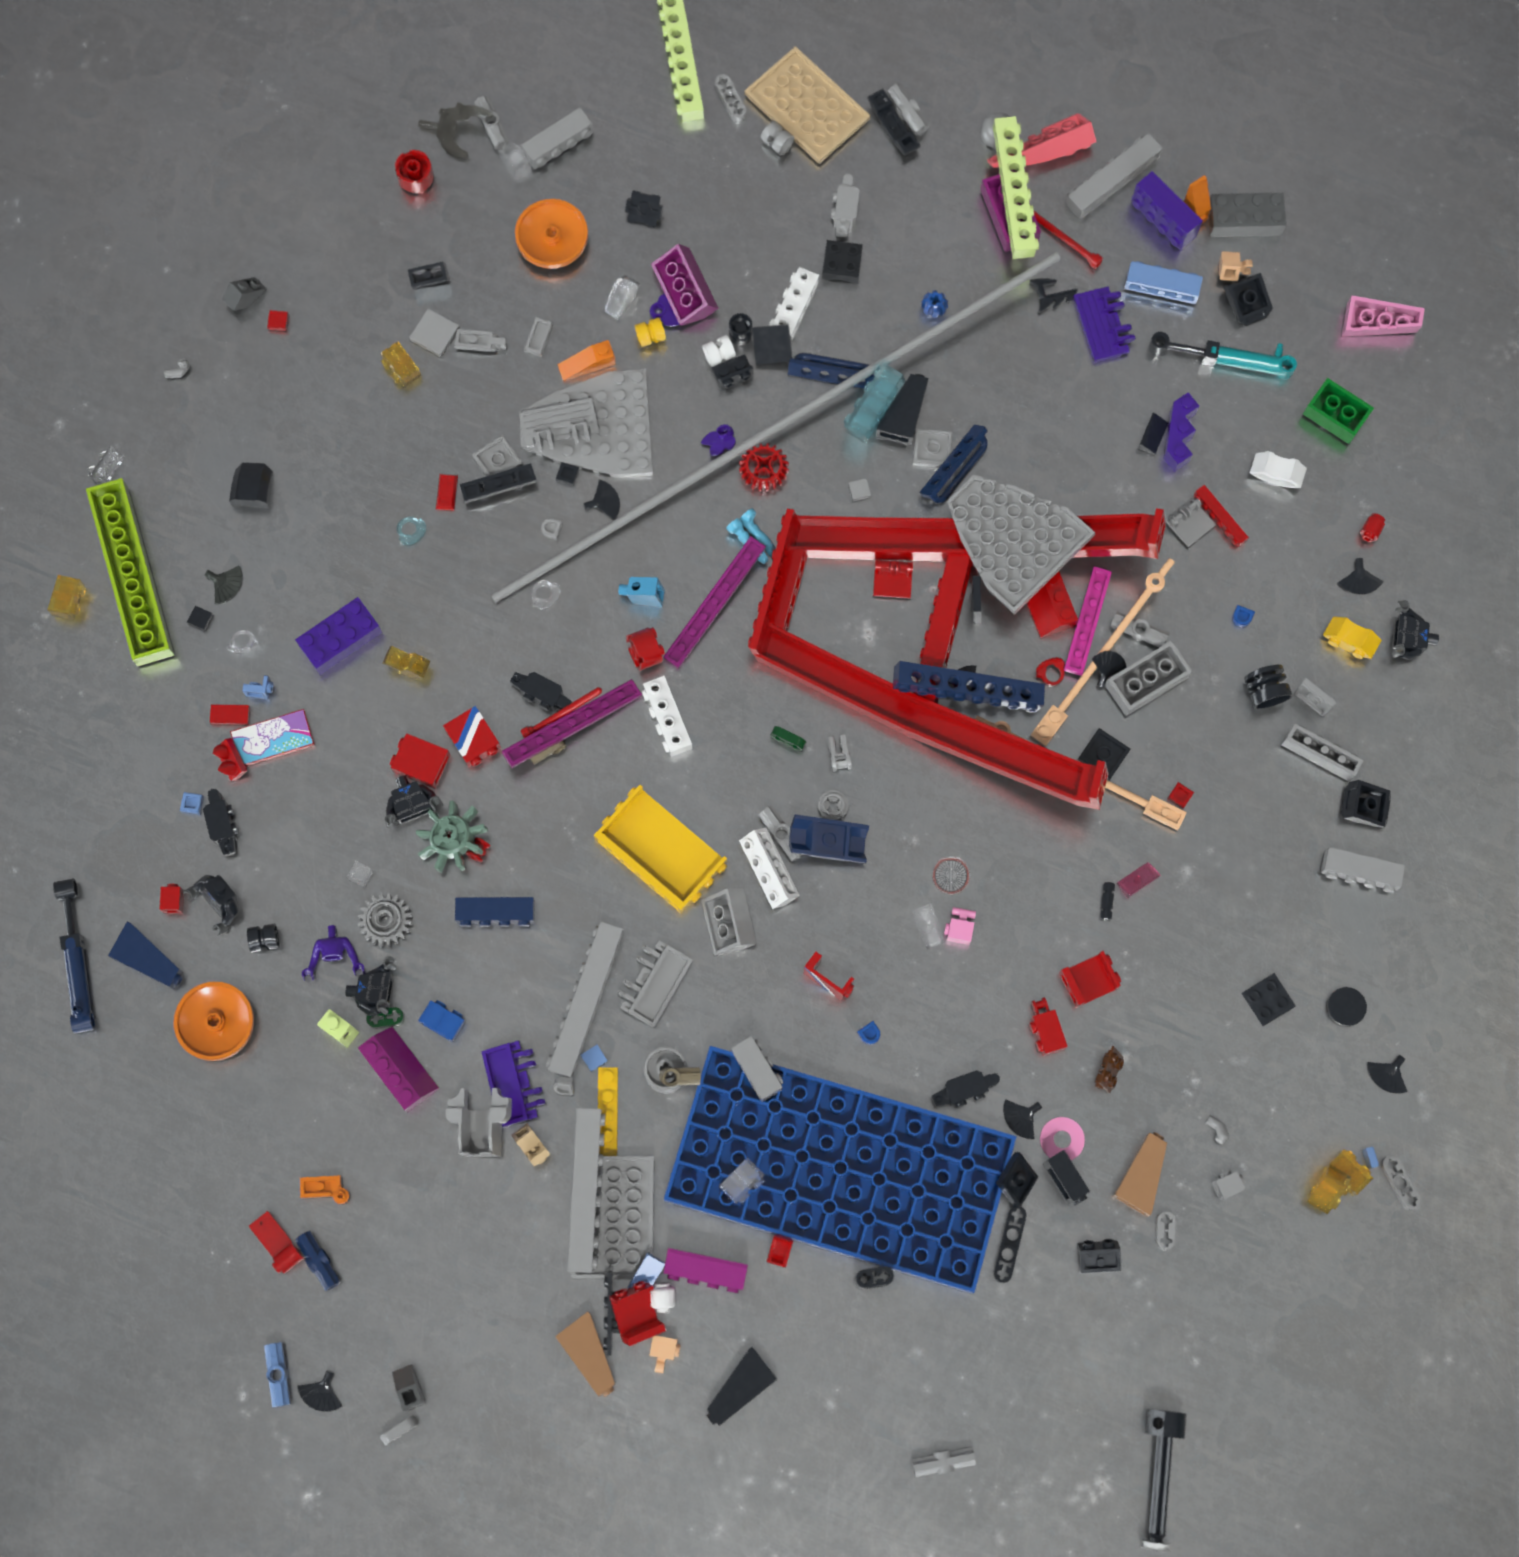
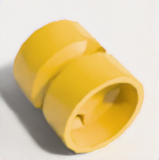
(650, 332)

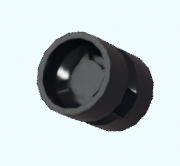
(740, 329)
(262, 938)

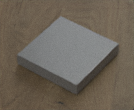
(434, 332)
(931, 447)
(497, 457)
(1314, 697)

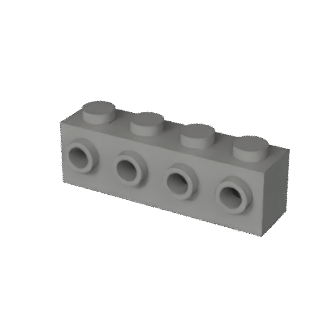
(557, 138)
(1322, 752)
(1362, 869)

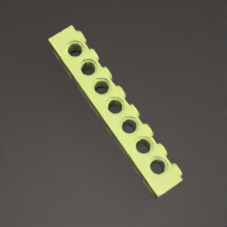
(693, 109)
(1010, 128)

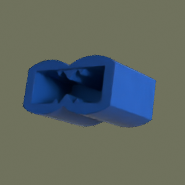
(441, 1020)

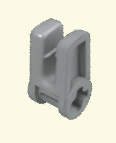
(842, 759)

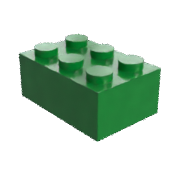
(1338, 410)

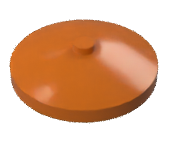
(551, 233)
(213, 1021)

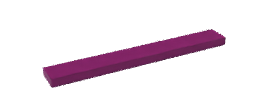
(714, 602)
(571, 723)

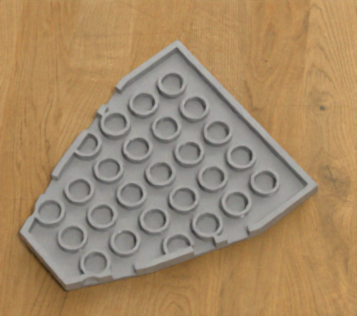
(623, 424)
(1015, 537)

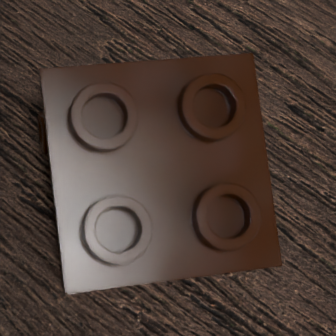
(1113, 1062)

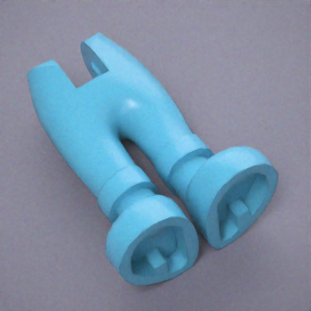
(747, 521)

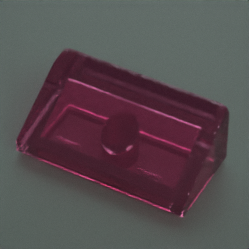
(1138, 880)

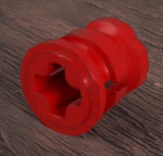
(483, 845)

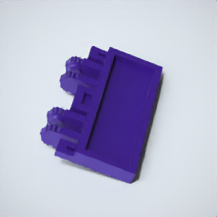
(1101, 327)
(503, 1073)

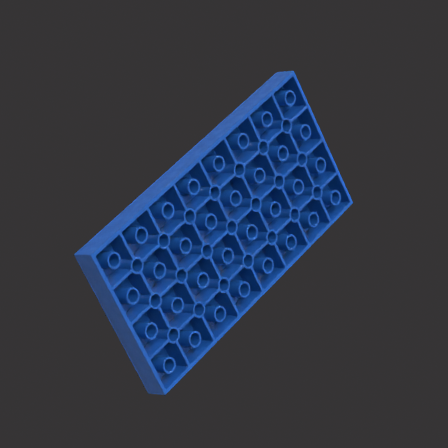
(844, 1171)

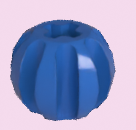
(938, 299)

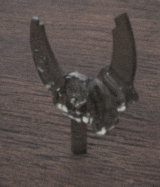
(447, 125)

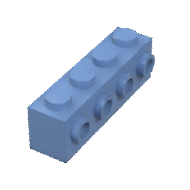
(1163, 282)

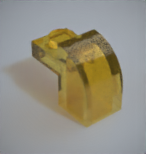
(406, 664)

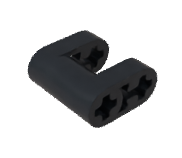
(870, 1278)

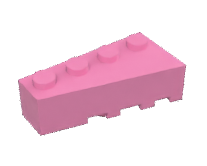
(1379, 317)

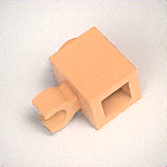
(1231, 266)
(664, 1349)

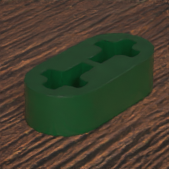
(788, 738)
(387, 1022)

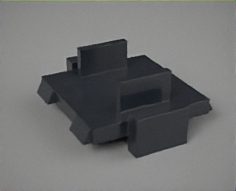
(644, 208)

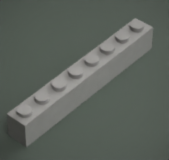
(585, 1001)
(585, 1190)

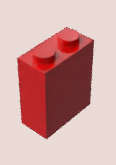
(419, 760)

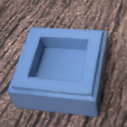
(191, 803)
(594, 1058)
(1370, 1158)

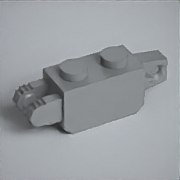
(846, 206)

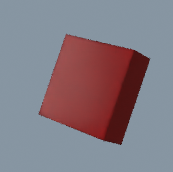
(277, 320)
(1180, 795)

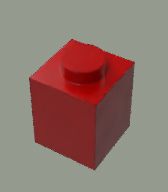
(171, 899)

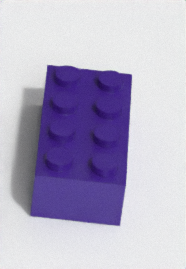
(1166, 210)
(338, 636)

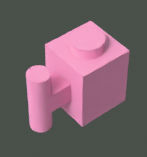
(960, 929)

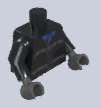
(1411, 633)
(409, 802)
(220, 898)
(374, 989)

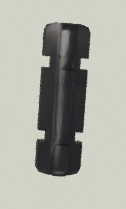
(1107, 900)

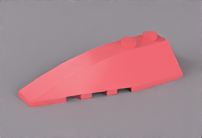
(1056, 141)

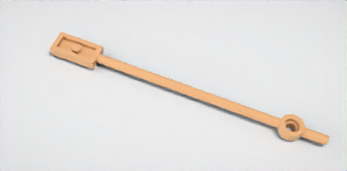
(1055, 716)
(1154, 807)

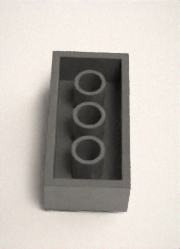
(1247, 214)

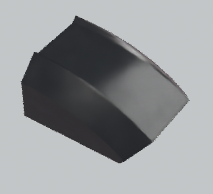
(1249, 299)
(251, 485)
(1366, 803)

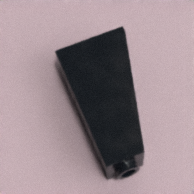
(903, 414)
(742, 1386)

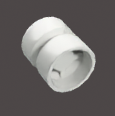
(719, 350)

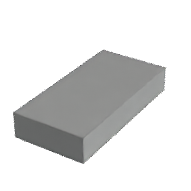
(538, 336)

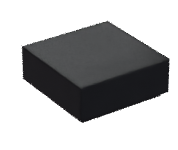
(567, 474)
(199, 618)

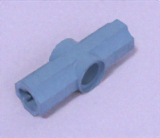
(275, 1360)

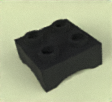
(842, 261)

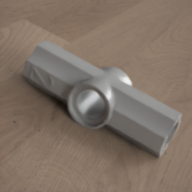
(907, 109)
(494, 130)
(1151, 635)
(774, 823)
(943, 1462)

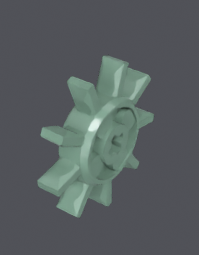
(451, 836)

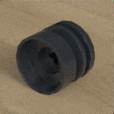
(1268, 686)

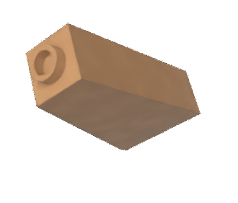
(1142, 1177)
(586, 1351)

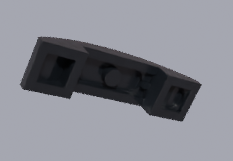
(891, 123)

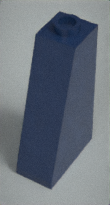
(141, 955)

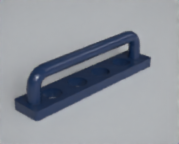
(797, 364)
(977, 435)

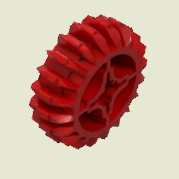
(772, 477)

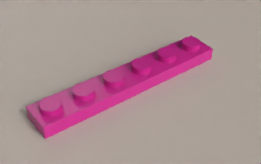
(1087, 621)

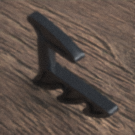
(1046, 300)

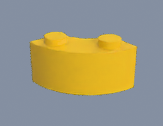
(1352, 637)

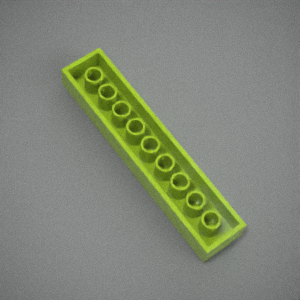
(129, 572)

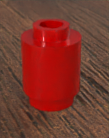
(1373, 527)

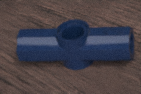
(317, 1260)

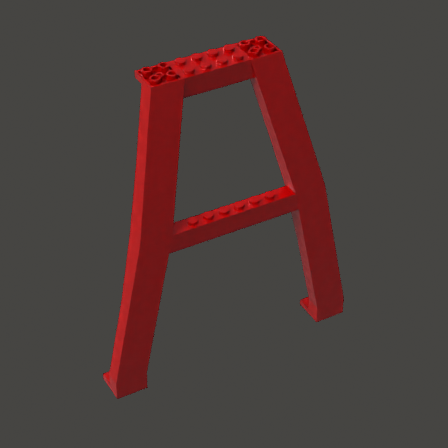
(908, 712)

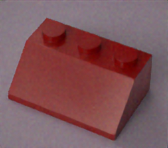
(1052, 608)

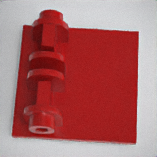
(893, 579)

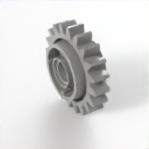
(379, 909)

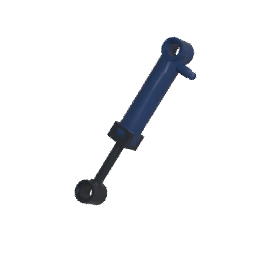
(73, 947)

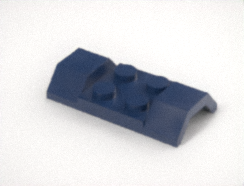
(828, 838)

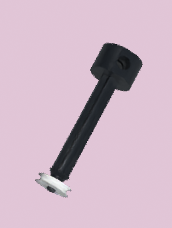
(1165, 1426)

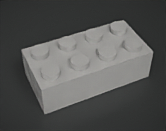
(1148, 678)

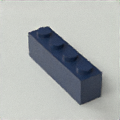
(494, 911)

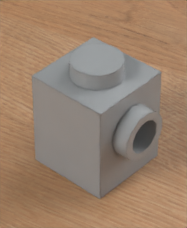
(1229, 1184)

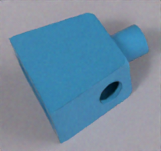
(644, 591)

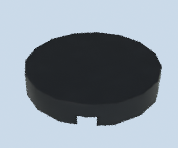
(1346, 1006)

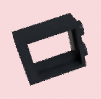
(1066, 1178)

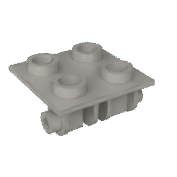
(1190, 522)

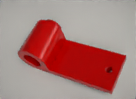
(276, 1242)

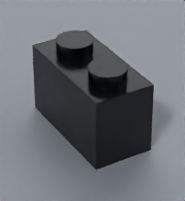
(428, 275)

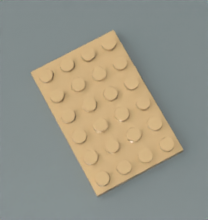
(807, 104)

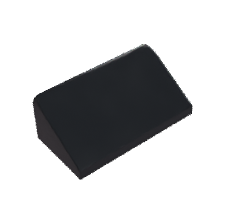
(1153, 434)

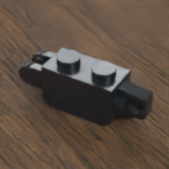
(541, 690)
(220, 823)
(965, 1088)

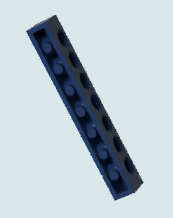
(941, 676)

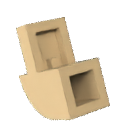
(530, 1145)

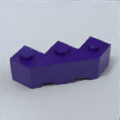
(1180, 432)

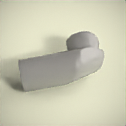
(179, 371)
(1220, 1127)

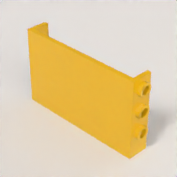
(660, 849)

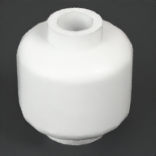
(663, 1297)

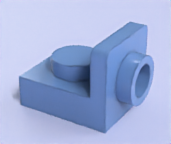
(256, 690)

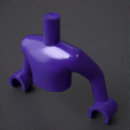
(332, 950)

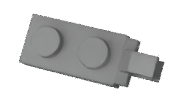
(479, 340)

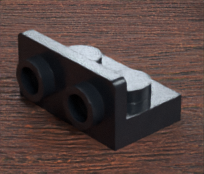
(732, 371)
(1099, 1256)

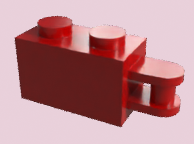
(1047, 1029)

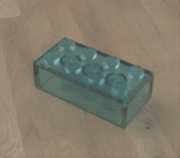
(874, 403)

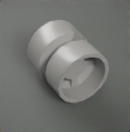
(775, 136)

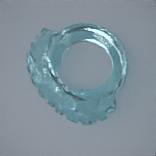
(411, 539)

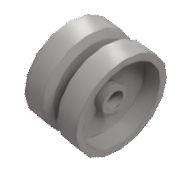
(661, 1059)

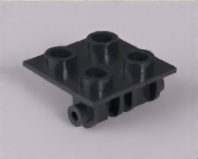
(1268, 999)

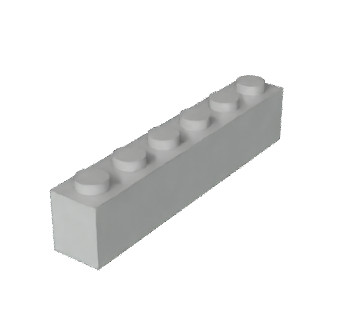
(1113, 176)

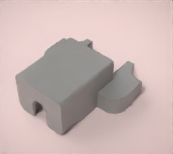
(479, 1130)

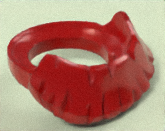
(1041, 670)

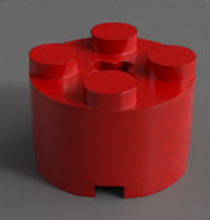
(414, 171)
(645, 648)

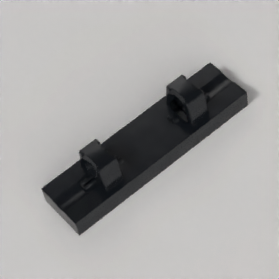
(498, 483)

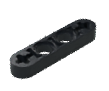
(1010, 1244)

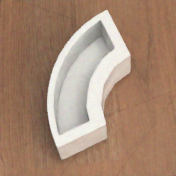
(1278, 470)

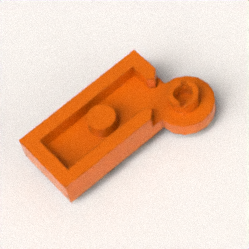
(323, 1187)

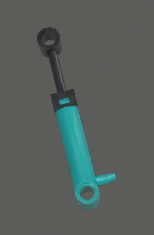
(1228, 356)

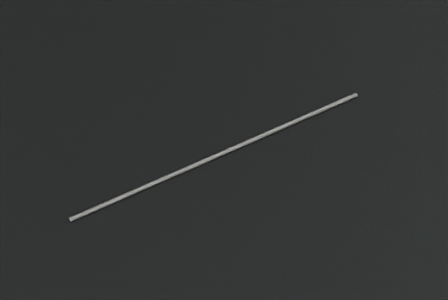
(774, 428)

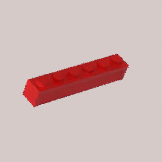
(1221, 516)

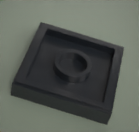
(772, 344)
(976, 597)
(1104, 748)
(1017, 1180)

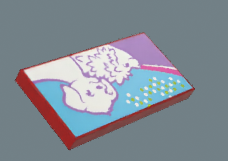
(273, 737)

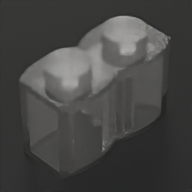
(742, 1181)

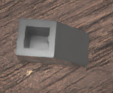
(243, 293)
(407, 1388)

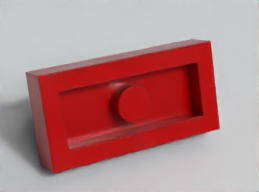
(231, 760)

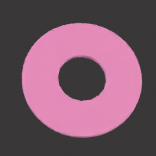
(1062, 1124)

